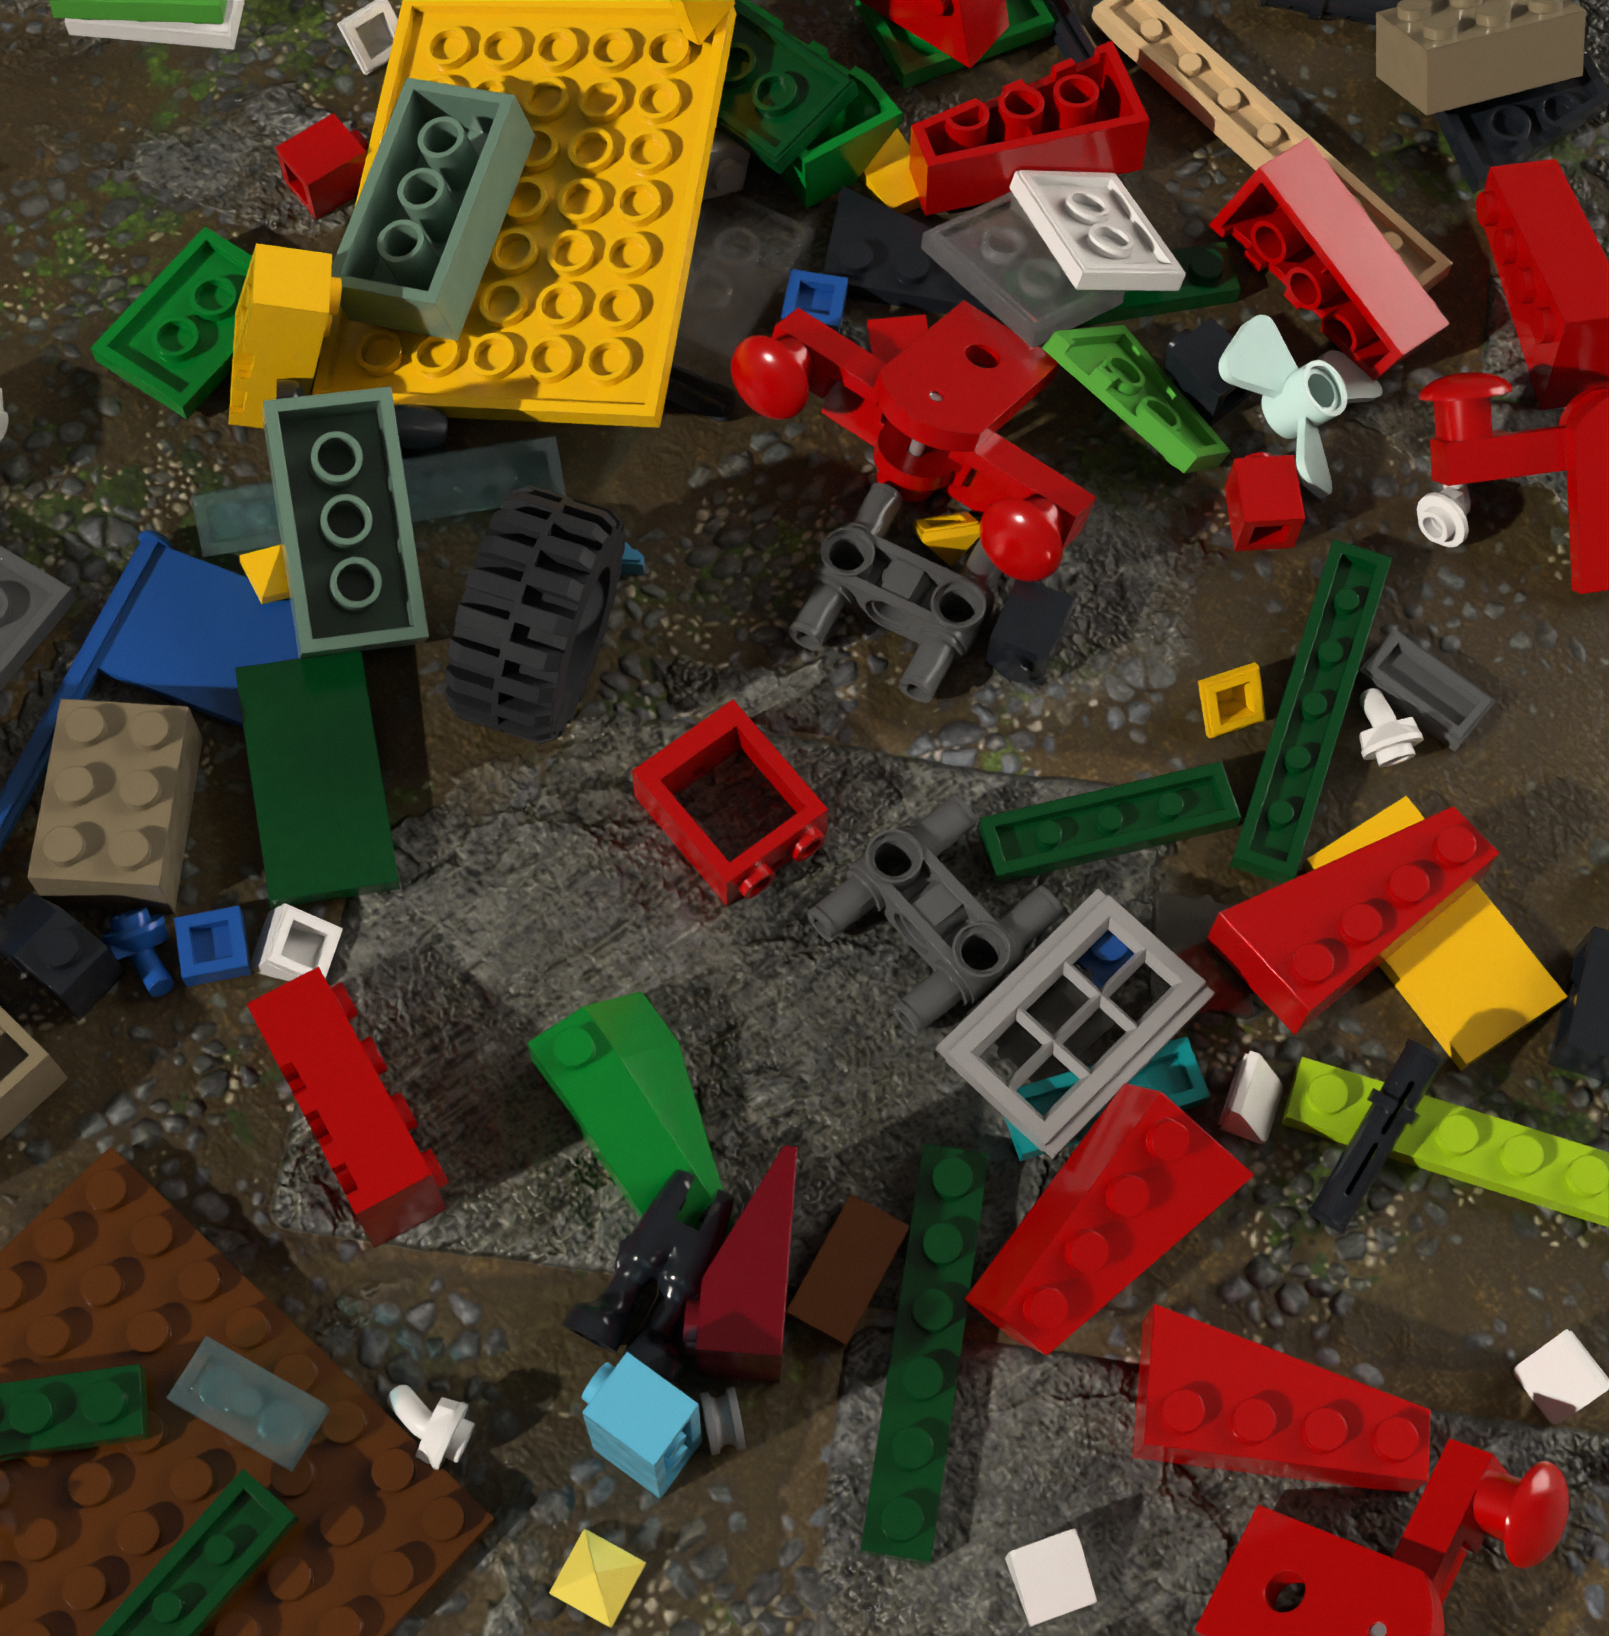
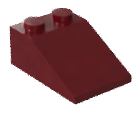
(743, 1295)

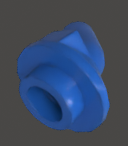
(135, 936)

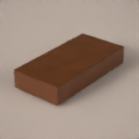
(847, 1271)

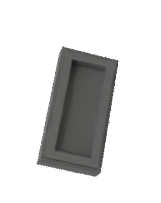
(1425, 690)

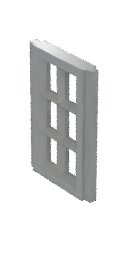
(1118, 1065)

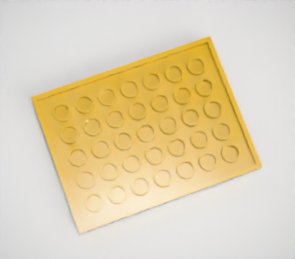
(600, 228)

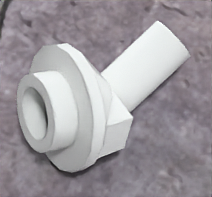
(1444, 515)
(1390, 739)
(441, 1432)

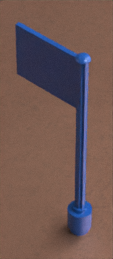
(171, 632)

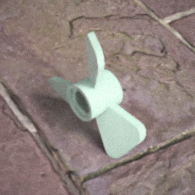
(1295, 398)

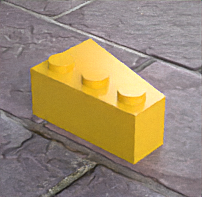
(279, 326)

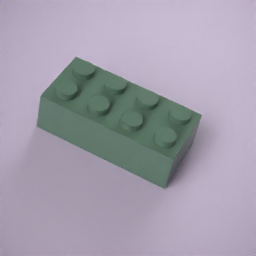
(432, 208)
(344, 522)

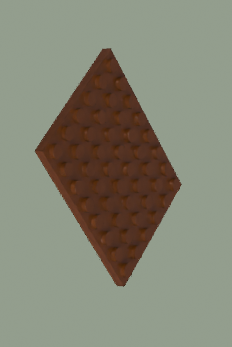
(130, 1281)

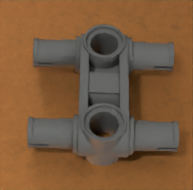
(897, 593)
(935, 914)

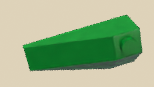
(848, 142)
(630, 1099)

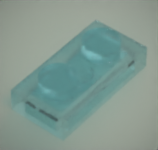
(248, 1403)

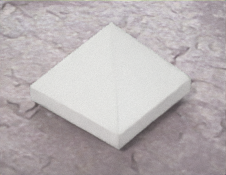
(370, 34)

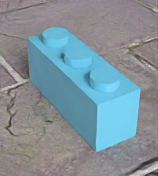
(641, 1423)

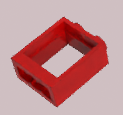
(694, 756)

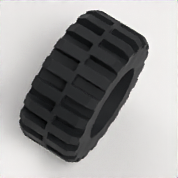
(534, 614)

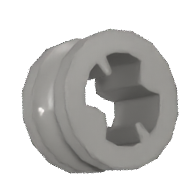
(722, 1420)

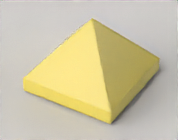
(597, 1578)

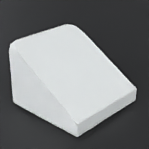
(294, 944)
(1251, 1100)
(1561, 1377)
(1051, 1577)

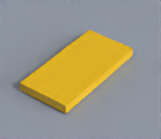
(1464, 969)

